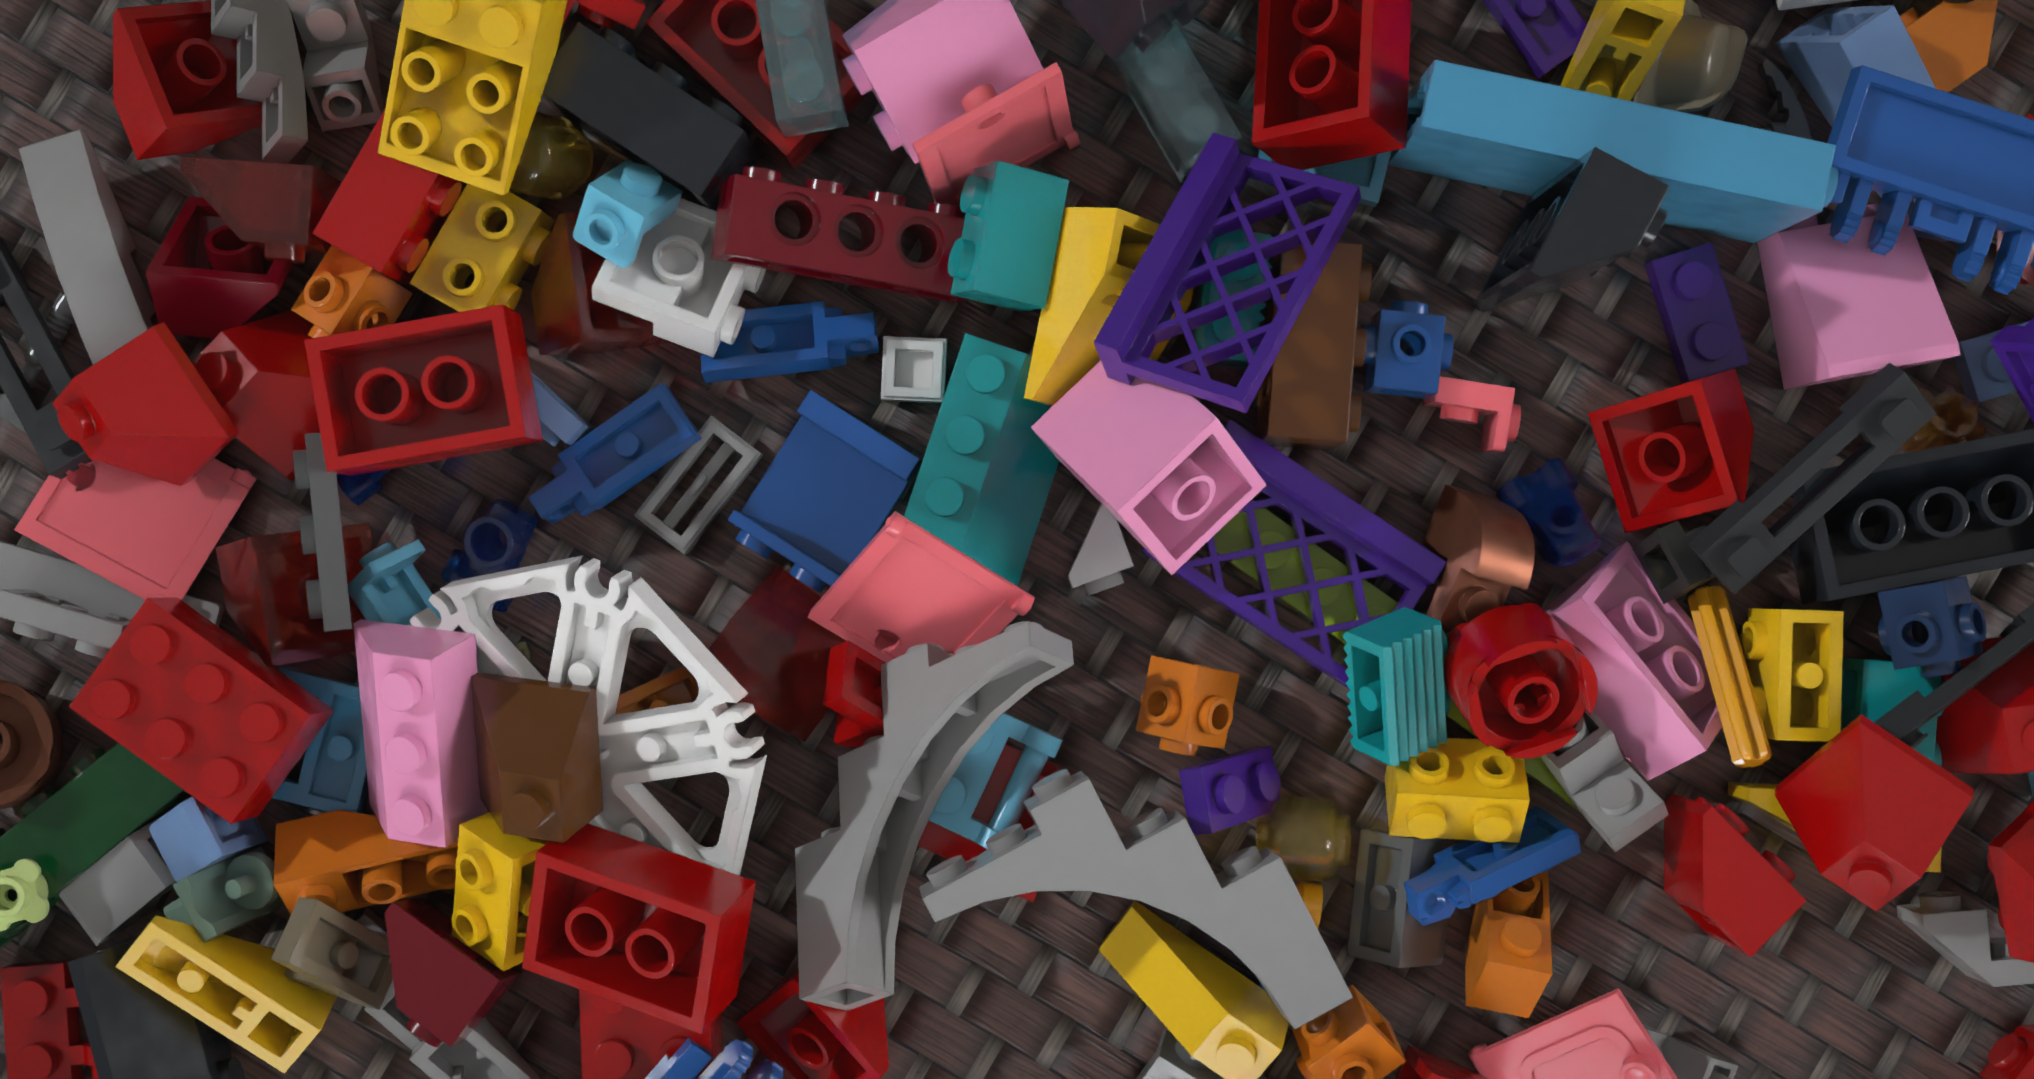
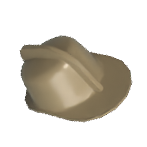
(1694, 65)

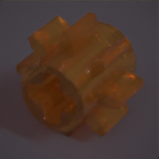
(1952, 424)

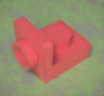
(1465, 400)

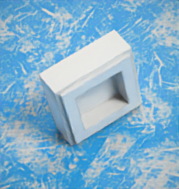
(913, 369)

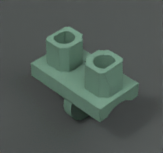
(226, 894)

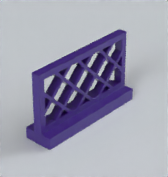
(1173, 266)
(1336, 520)

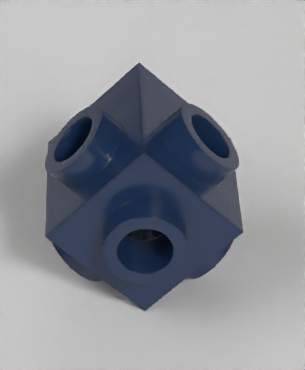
(1931, 626)

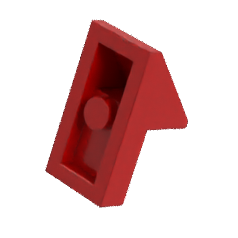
(854, 693)

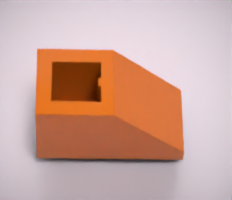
(1952, 39)
(1510, 949)

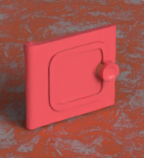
(1004, 127)
(134, 526)
(916, 592)
(1577, 1045)

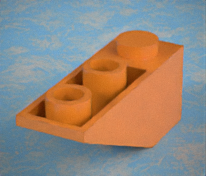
(353, 864)

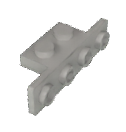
(66, 599)

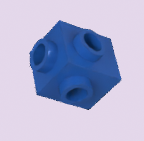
(1430, 350)

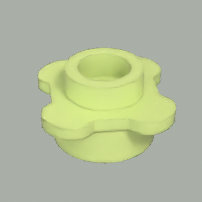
(31, 891)

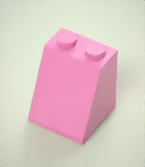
(931, 55)
(1848, 308)
(1151, 461)

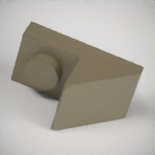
(335, 954)

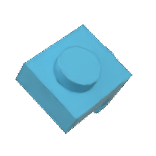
(622, 209)
(390, 584)

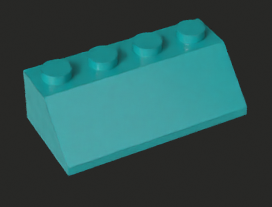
(984, 463)

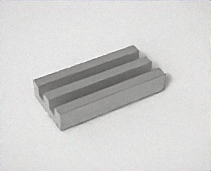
(667, 528)

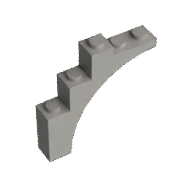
(888, 788)
(1076, 848)

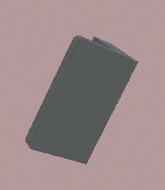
(1380, 916)

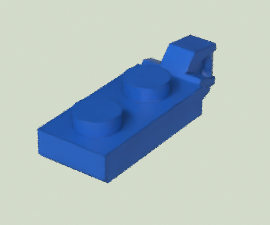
(791, 341)
(616, 456)
(1484, 869)

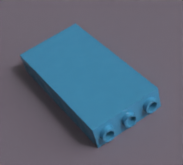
(1527, 132)

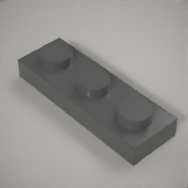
(323, 536)

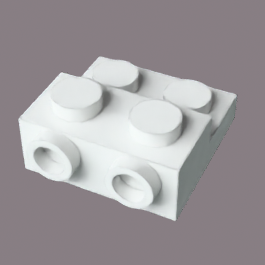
(679, 283)

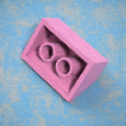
(1645, 663)
(419, 729)

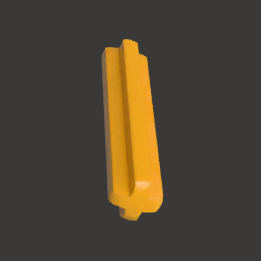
(1729, 677)

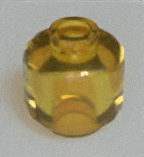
(553, 158)
(1307, 837)

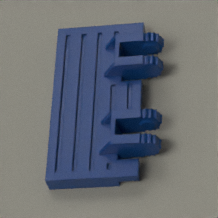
(1952, 154)

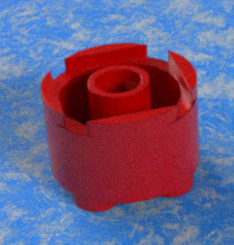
(1519, 680)

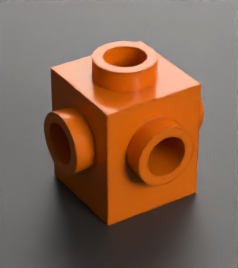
(348, 296)
(1187, 705)
(1348, 1043)

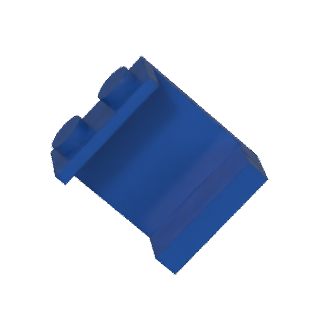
(824, 493)

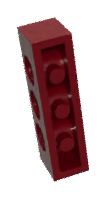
(748, 234)

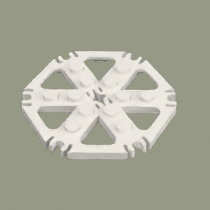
(632, 745)

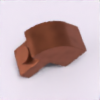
(1486, 553)

